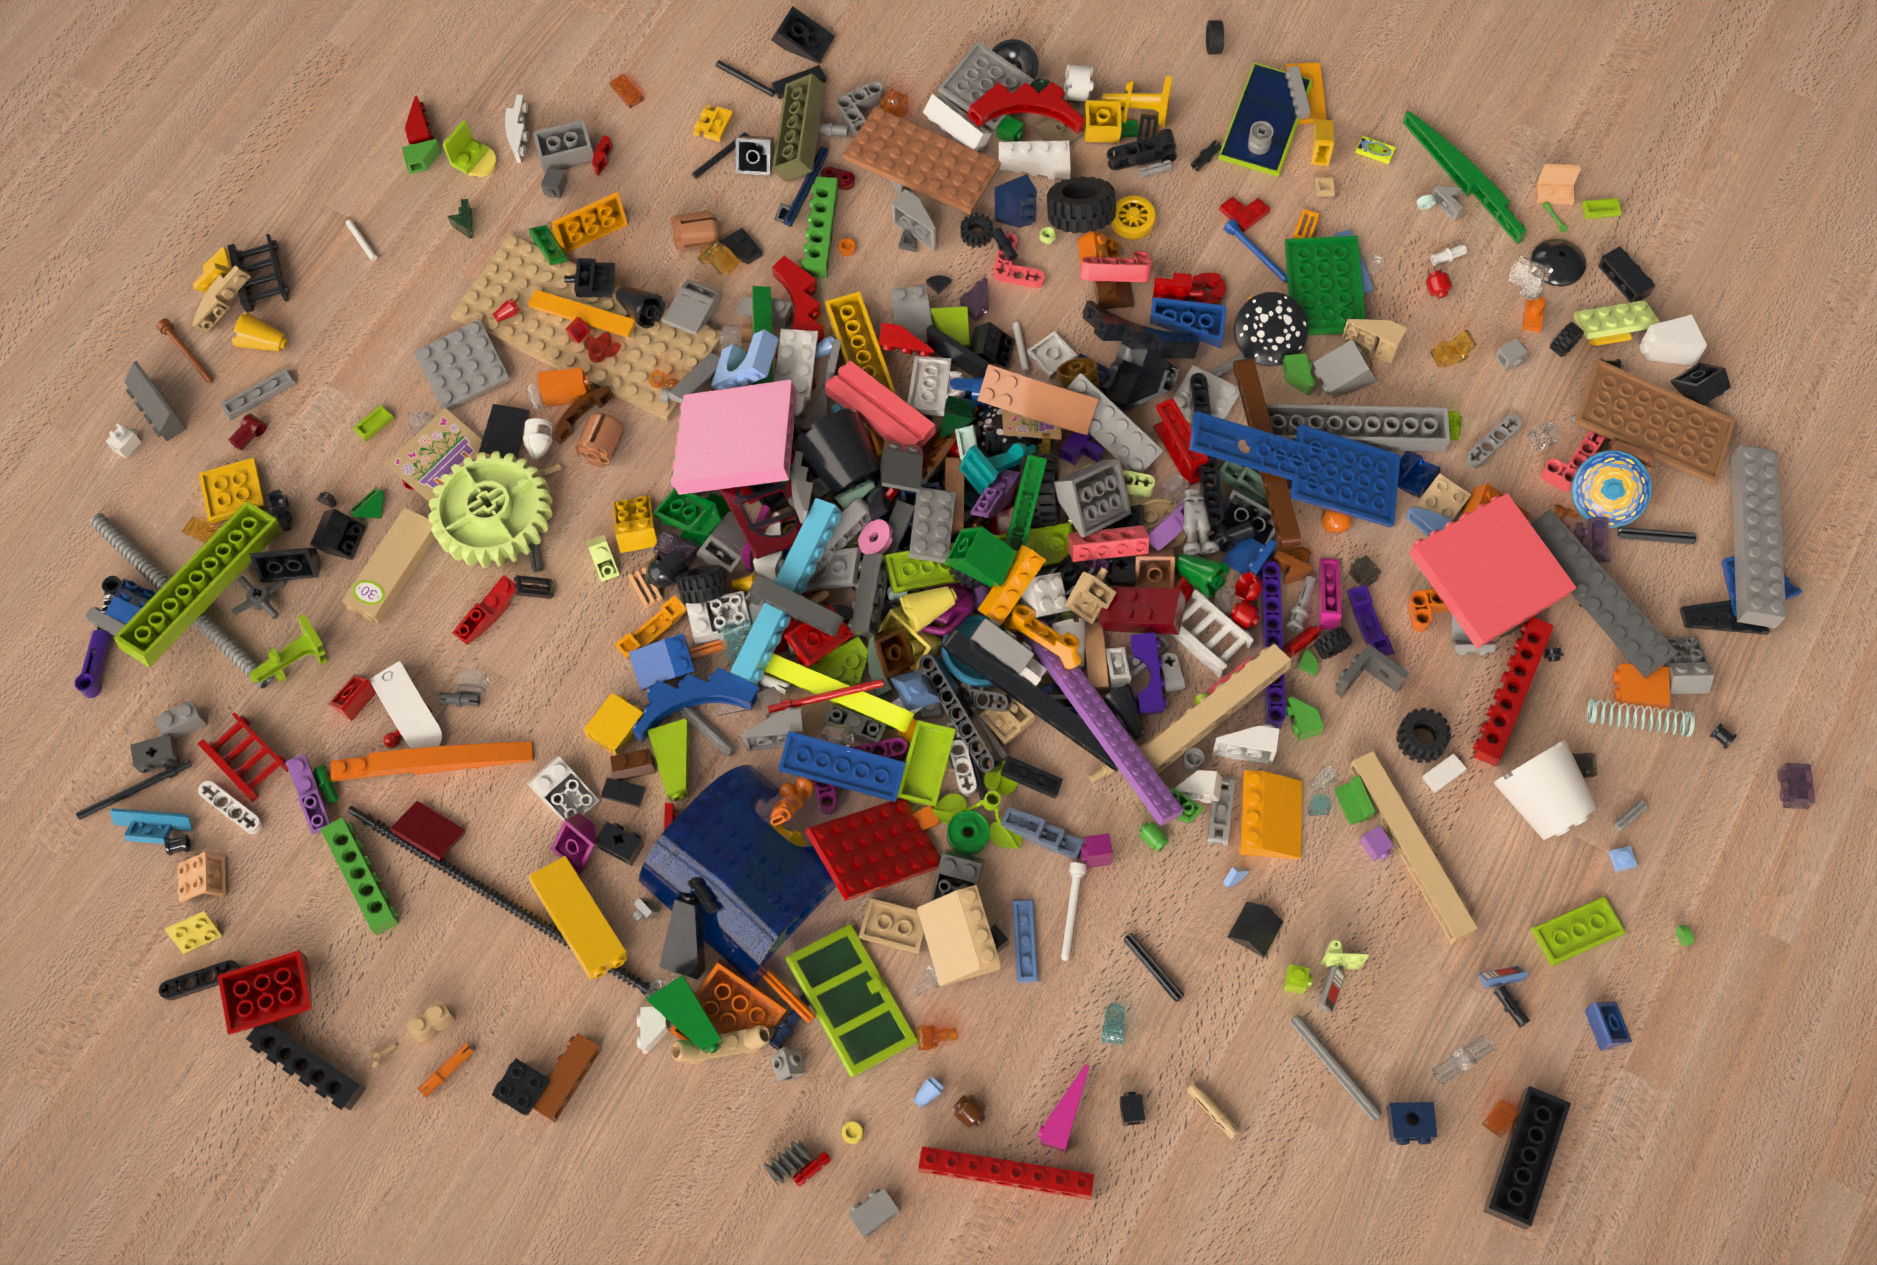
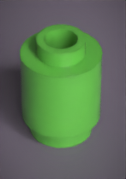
(1153, 836)

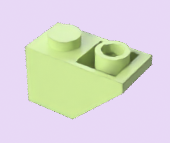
(602, 558)

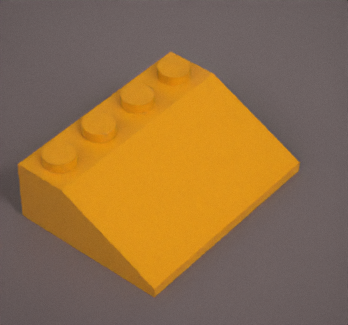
(589, 223)
(1270, 815)

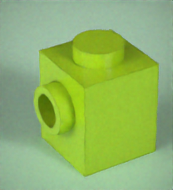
(1297, 979)

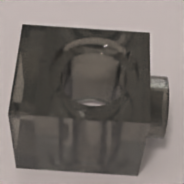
(1364, 571)

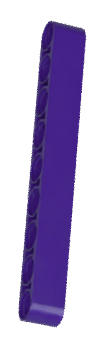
(1273, 635)

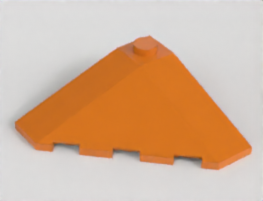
(734, 1002)

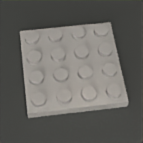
(977, 75)
(462, 365)

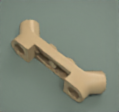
(735, 1042)

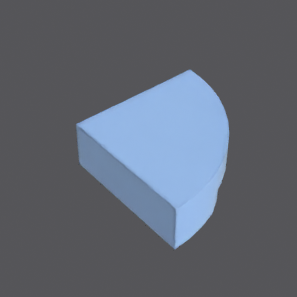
(1235, 875)

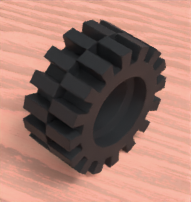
(976, 221)
(1566, 339)
(1332, 642)

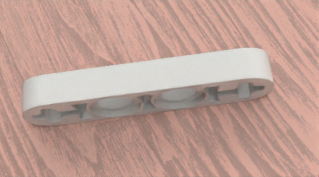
(959, 759)
(229, 808)

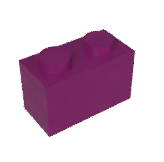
(1096, 850)

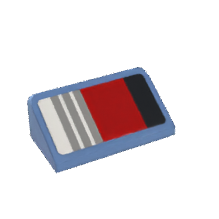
(1502, 976)

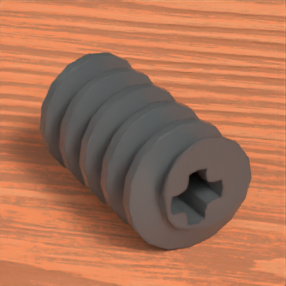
(787, 1162)

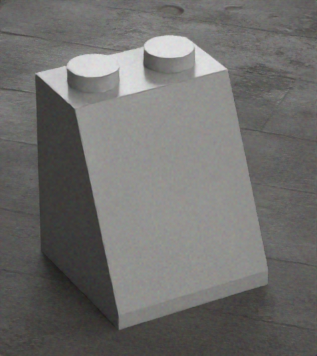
(1343, 370)

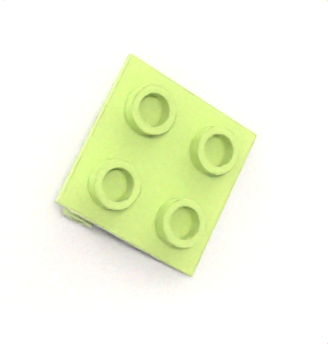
(1335, 956)

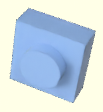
(1622, 859)

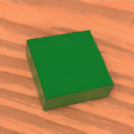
(1129, 129)

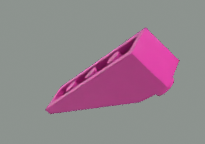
(1329, 594)
(1060, 1122)

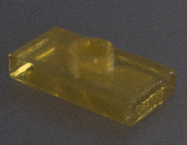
(199, 529)

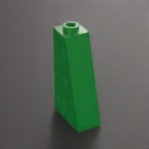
(684, 1011)

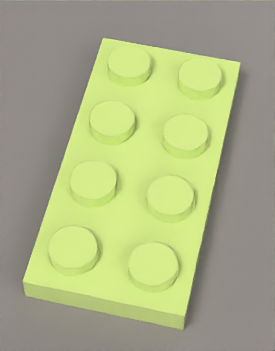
(1615, 319)

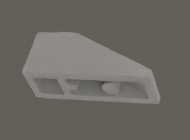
(781, 311)

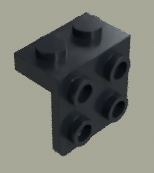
(520, 1087)

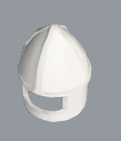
(537, 440)

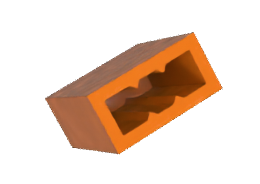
(563, 386)
(1636, 690)

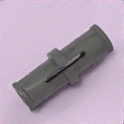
(459, 699)

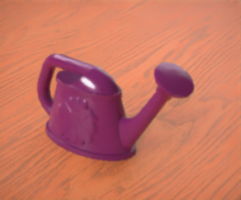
(957, 613)

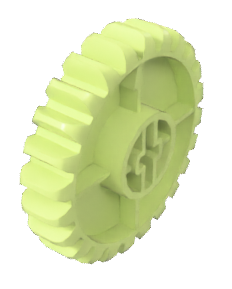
(490, 509)

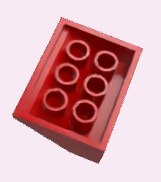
(266, 991)

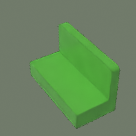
(1355, 801)

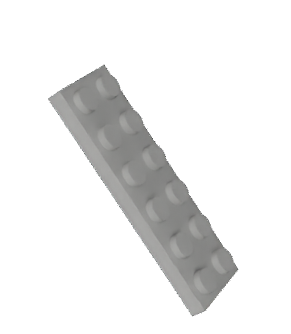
(1117, 431)

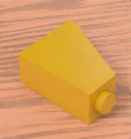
(1322, 142)

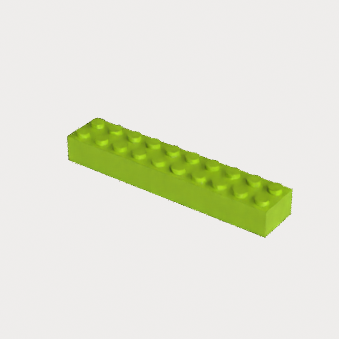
(197, 584)

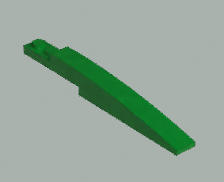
(1466, 175)
(762, 319)
(1025, 504)

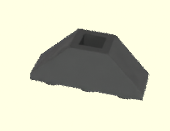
(863, 728)

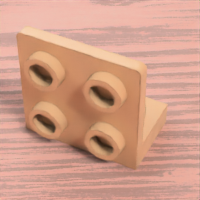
(1557, 183)
(202, 876)

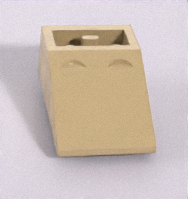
(1375, 337)

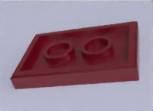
(428, 830)

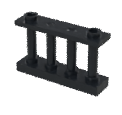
(237, 256)

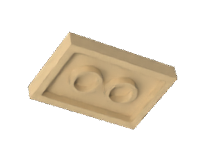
(892, 926)

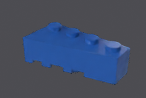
(1194, 318)

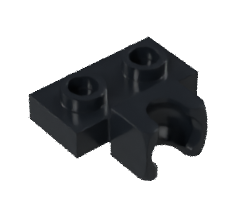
(278, 507)

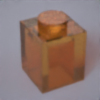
(1500, 1118)

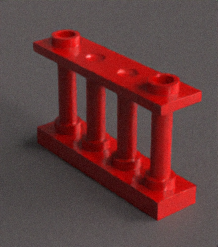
(1176, 438)
(237, 774)

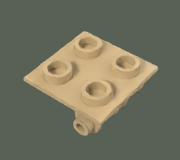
(1444, 497)

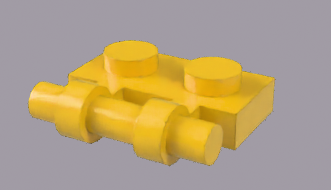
(717, 125)

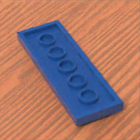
(841, 766)

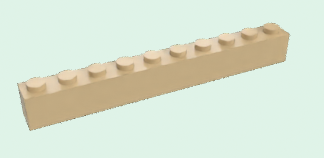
(1216, 708)
(1414, 849)

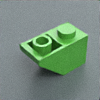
(421, 155)
(1297, 372)
(1304, 718)

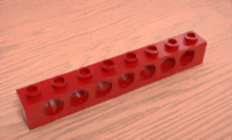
(1492, 752)
(1006, 1173)

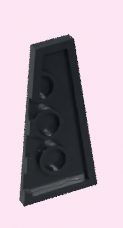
(1717, 617)

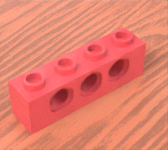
(1108, 543)

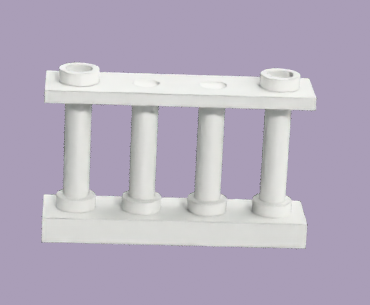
(1203, 651)

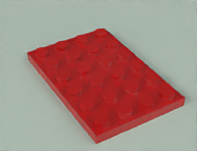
(874, 848)

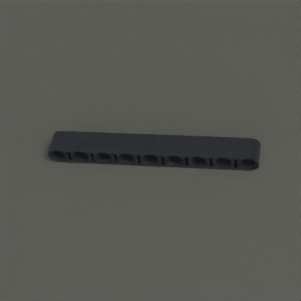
(1207, 476)

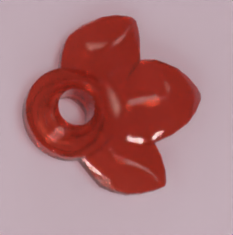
(601, 345)

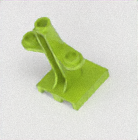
(304, 645)

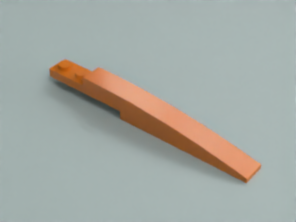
(431, 760)

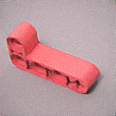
(1117, 269)
(1564, 471)

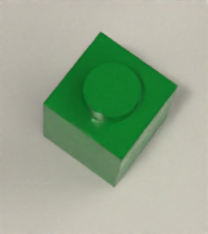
(1010, 130)

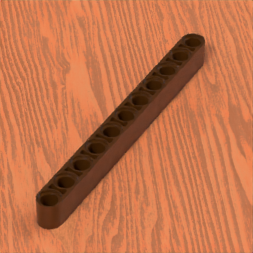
(1275, 486)

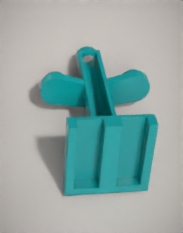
(983, 471)

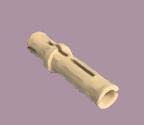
(1211, 1108)

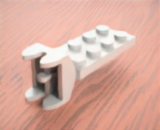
(797, 364)

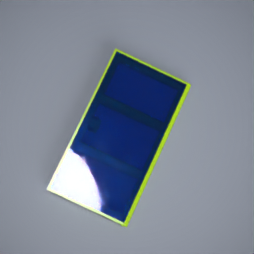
(1268, 100)

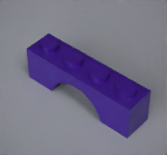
(1145, 648)

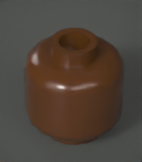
(969, 1111)

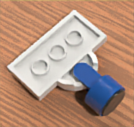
(934, 382)

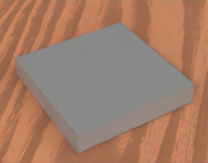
(832, 360)

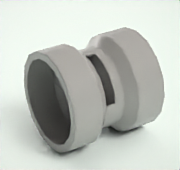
(1193, 756)

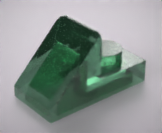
(463, 221)

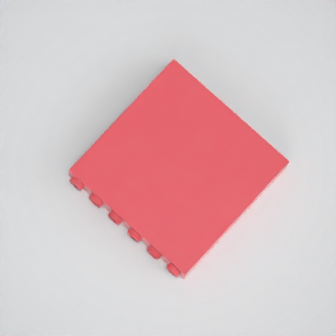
(1491, 569)

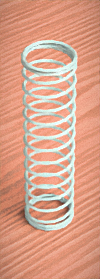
(1592, 719)

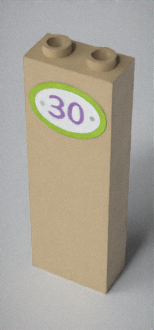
(390, 567)

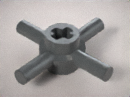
(258, 597)

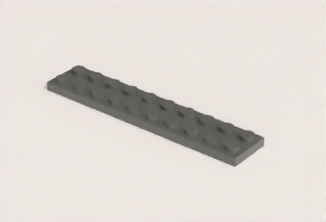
(1605, 599)

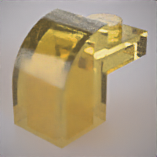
(719, 257)
(1455, 351)

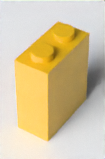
(614, 723)

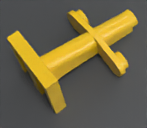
(1154, 101)

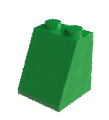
(981, 556)

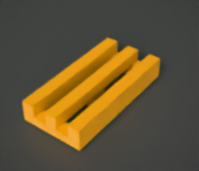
(1310, 214)

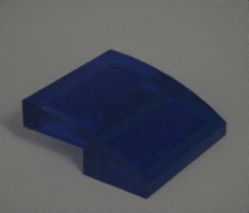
(1416, 474)

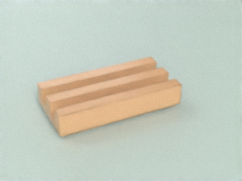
(652, 601)

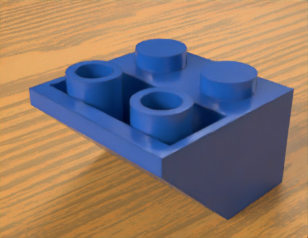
(128, 601)

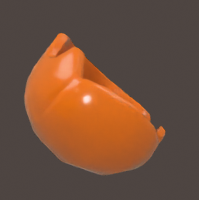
(1335, 521)

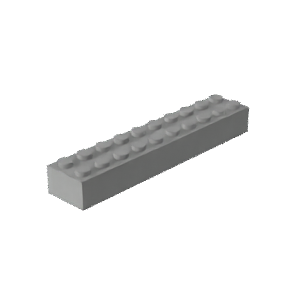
(1373, 425)
(1757, 537)

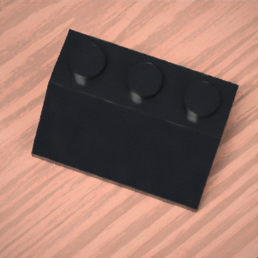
(1247, 506)
(286, 564)

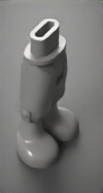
(1197, 520)

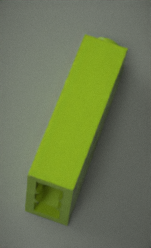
(672, 756)

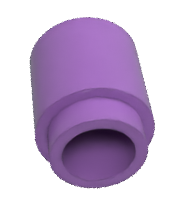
(979, 596)

